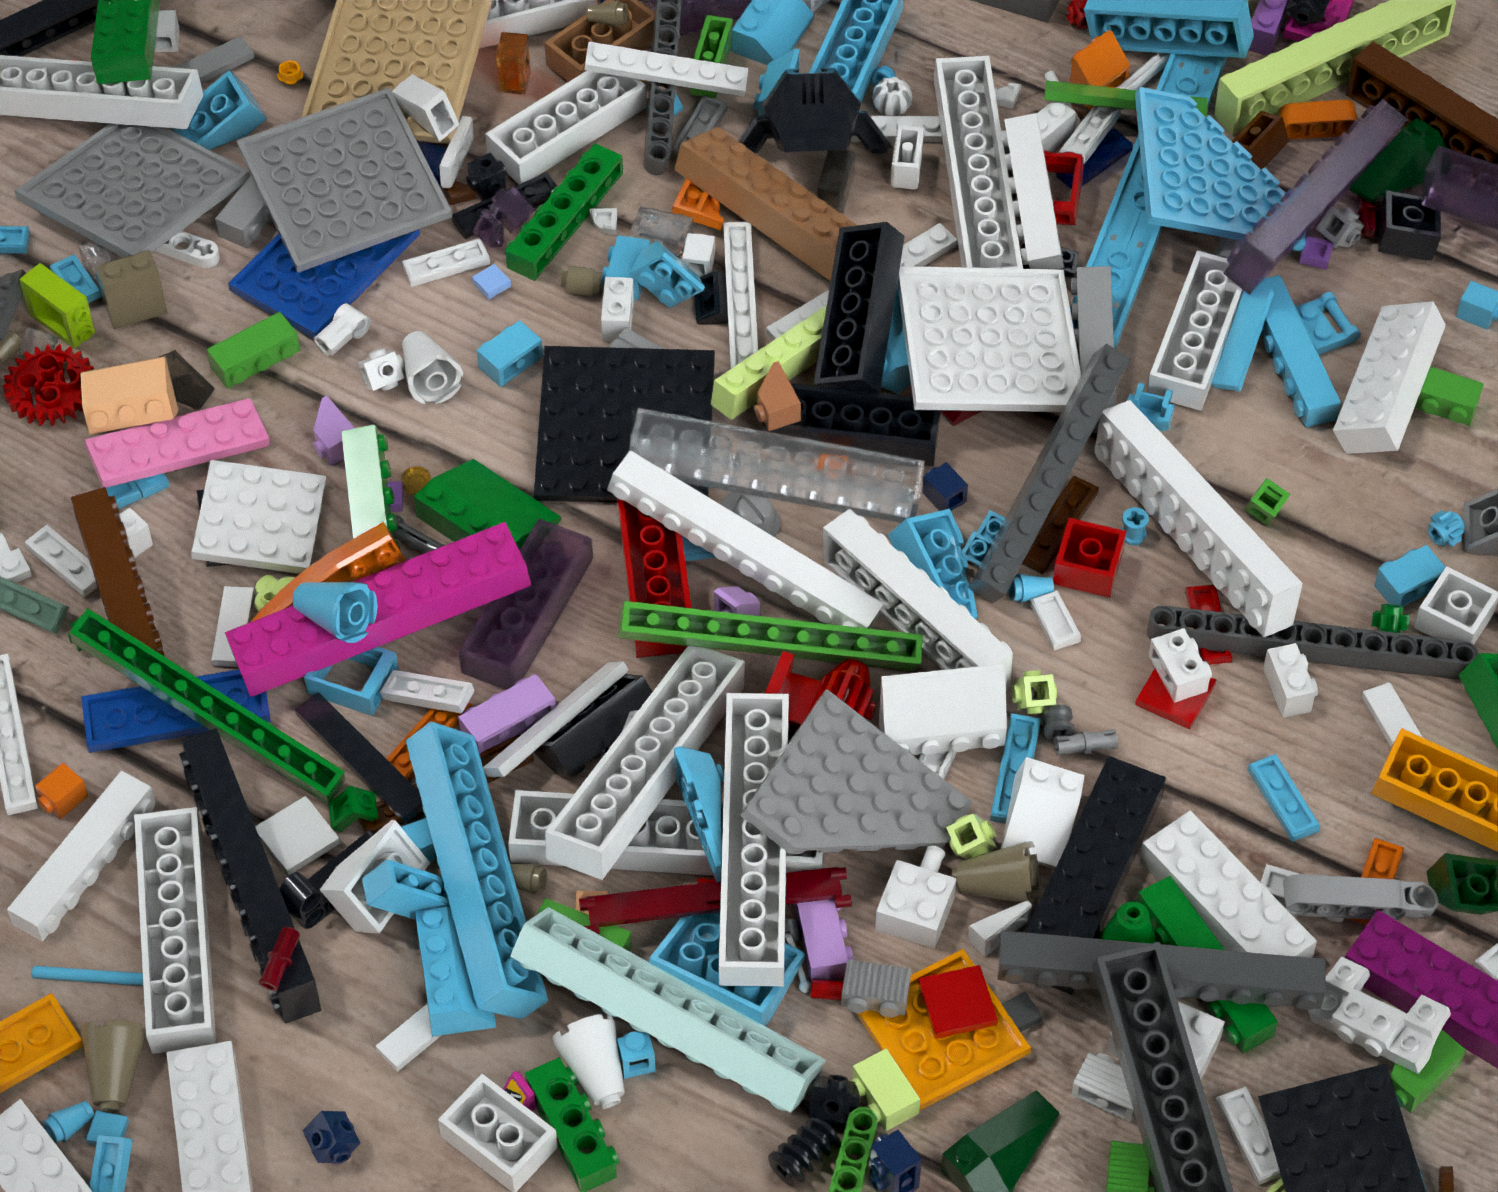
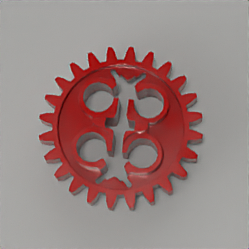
(42, 373)

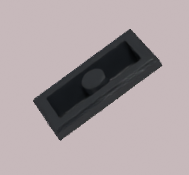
(712, 301)

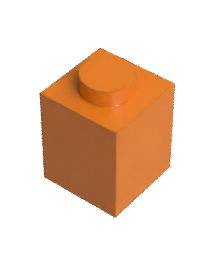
(61, 791)

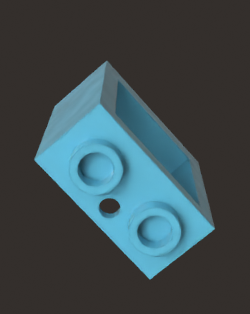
(370, 697)

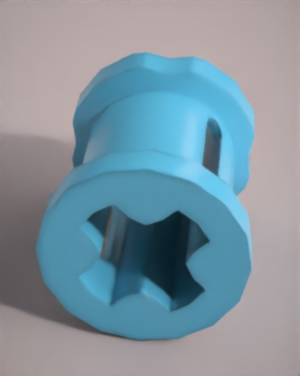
(1134, 523)

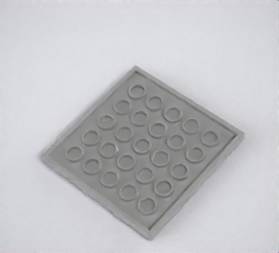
(344, 179)
(132, 187)

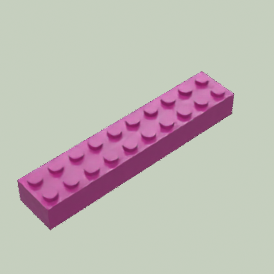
(408, 600)

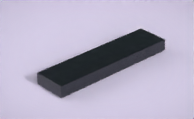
(534, 191)

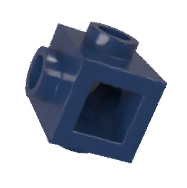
(331, 1137)

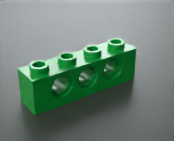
(586, 1169)

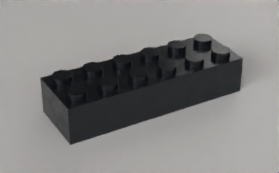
(859, 307)
(865, 422)

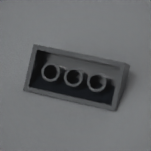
(594, 727)

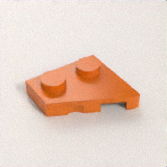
(699, 205)

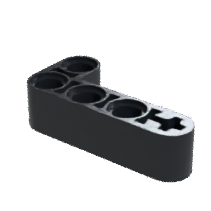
(303, 895)

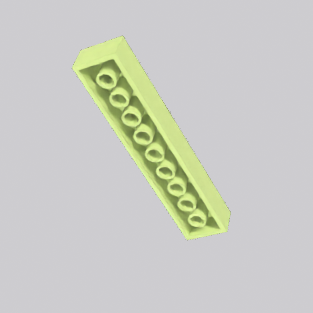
(1327, 58)

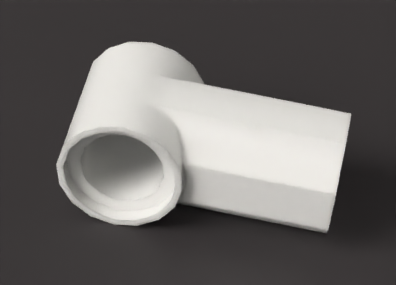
(346, 324)

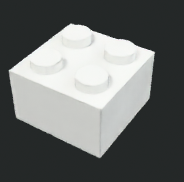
(1456, 608)

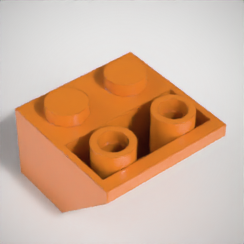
(1100, 63)

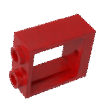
(1070, 163)

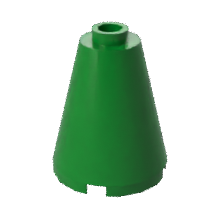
(1130, 924)

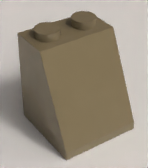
(131, 289)

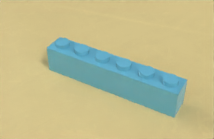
(1297, 359)

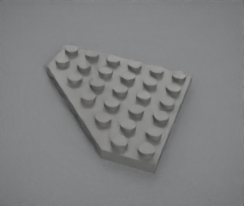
(851, 789)

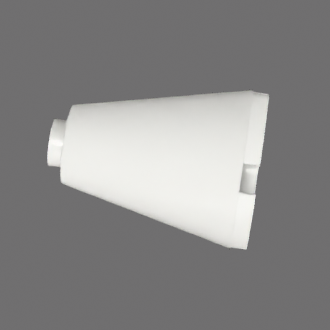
(429, 369)
(594, 1058)

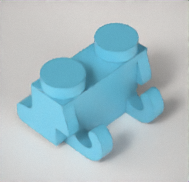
(1154, 407)

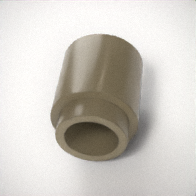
(581, 281)

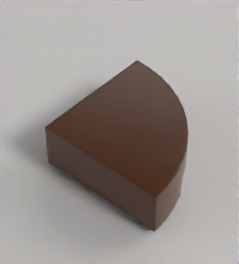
(459, 193)

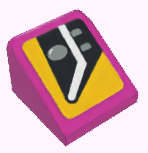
(520, 1090)

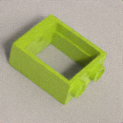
(57, 305)

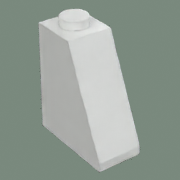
(426, 106)

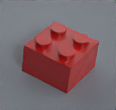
(1089, 557)

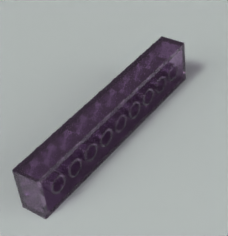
(1313, 196)

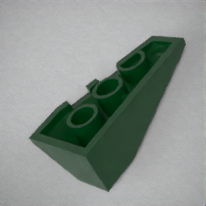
(1001, 1148)

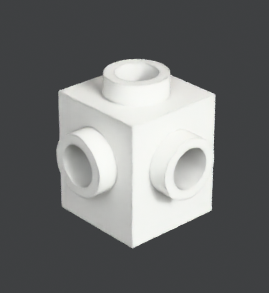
(372, 369)

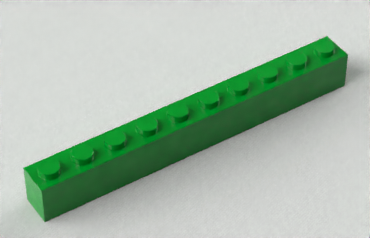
(207, 706)

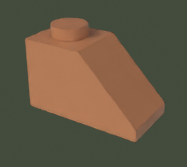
(777, 400)

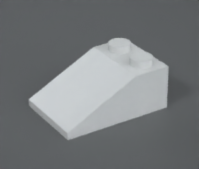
(1042, 809)
(345, 884)

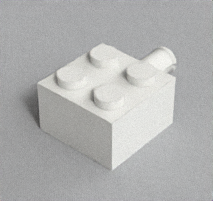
(917, 900)

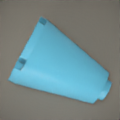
(338, 607)

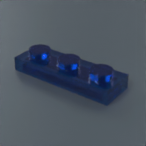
(1108, 152)

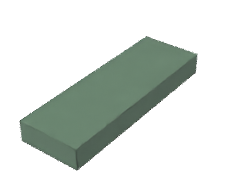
(31, 606)

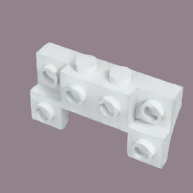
(1376, 1025)

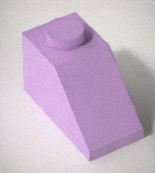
(328, 431)
(736, 601)

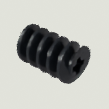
(802, 1149)

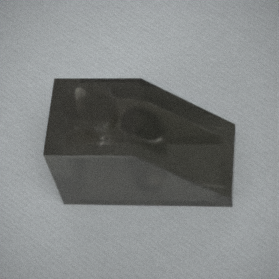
(188, 384)

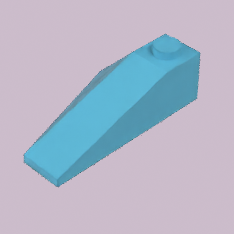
(934, 546)
(701, 790)

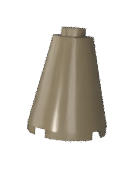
(1000, 874)
(112, 1060)

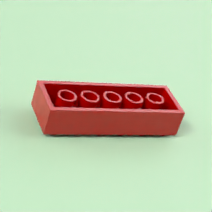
(653, 569)

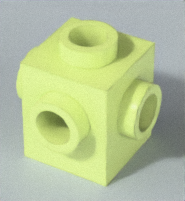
(1044, 692)
(963, 834)

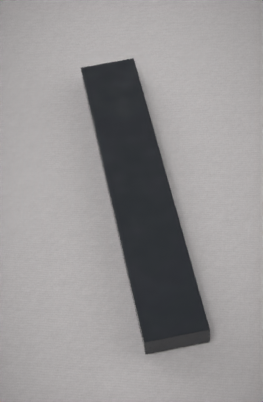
(361, 757)

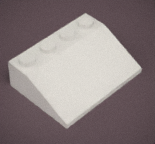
(945, 709)

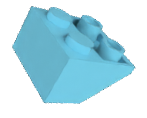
(665, 275)

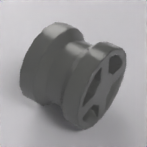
(1057, 721)

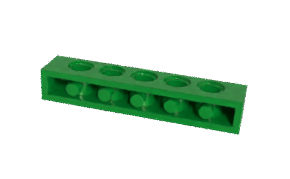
(563, 211)

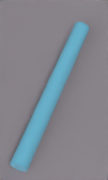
(87, 975)

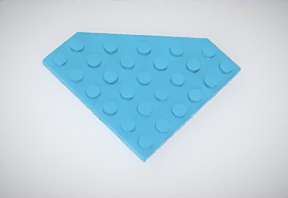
(1196, 173)

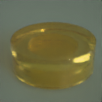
(415, 479)

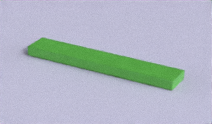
(1100, 96)

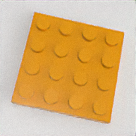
(947, 1063)

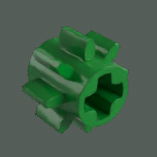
(1390, 618)

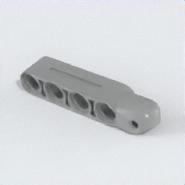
(1357, 897)

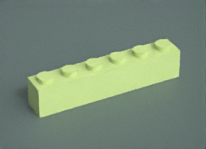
(794, 350)

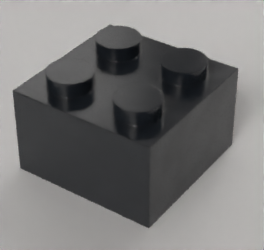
(1408, 226)

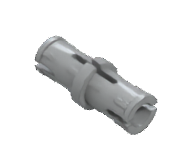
(1085, 742)

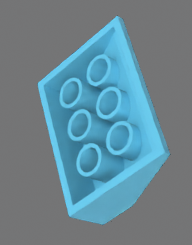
(693, 956)

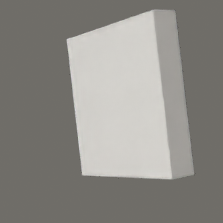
(297, 835)

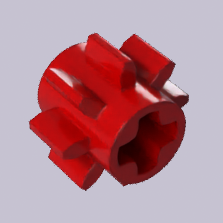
(1077, 14)

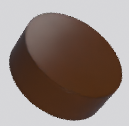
(1446, 1179)

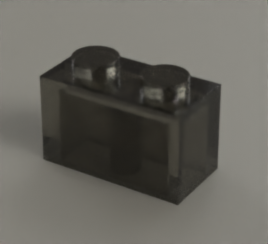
(837, 178)

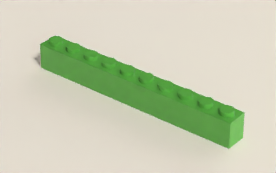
(769, 635)

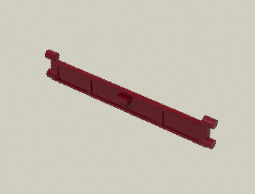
(704, 899)

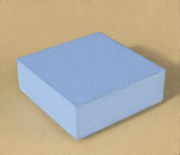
(491, 281)

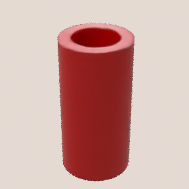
(826, 989)

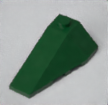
(1400, 163)
(1465, 883)

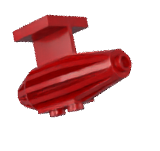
(847, 681)

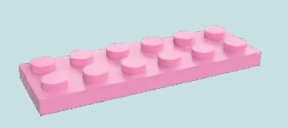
(176, 443)

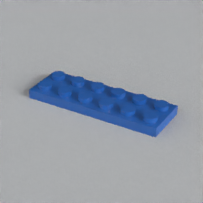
(141, 717)

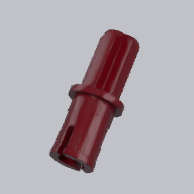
(1368, 216)
(279, 958)

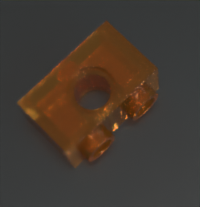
(513, 63)

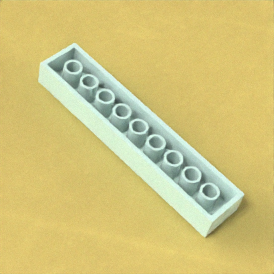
(668, 1009)

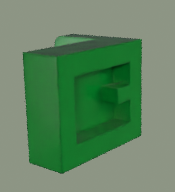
(350, 806)

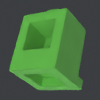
(1267, 501)

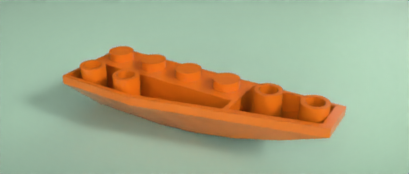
(349, 562)

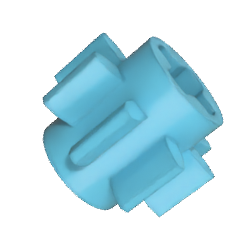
(1446, 528)

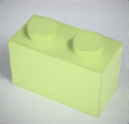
(885, 1089)

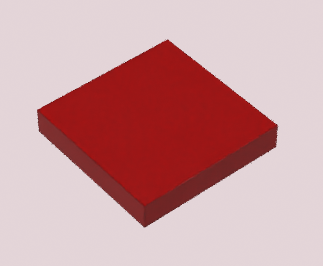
(1156, 699)
(957, 1001)

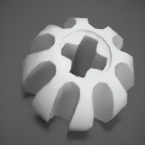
(892, 96)

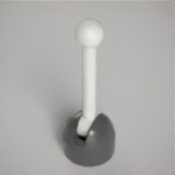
(792, 935)

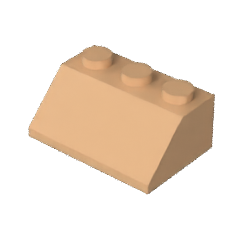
(128, 395)

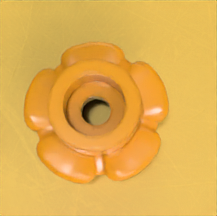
(289, 72)

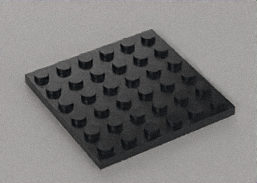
(592, 409)

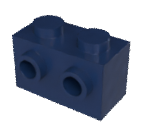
(894, 1164)

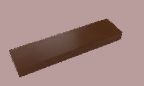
(1070, 504)

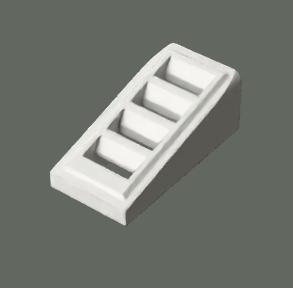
(987, 932)

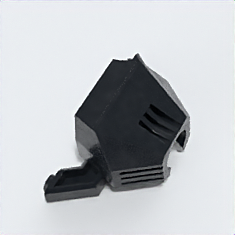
(813, 115)

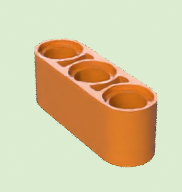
(1318, 118)

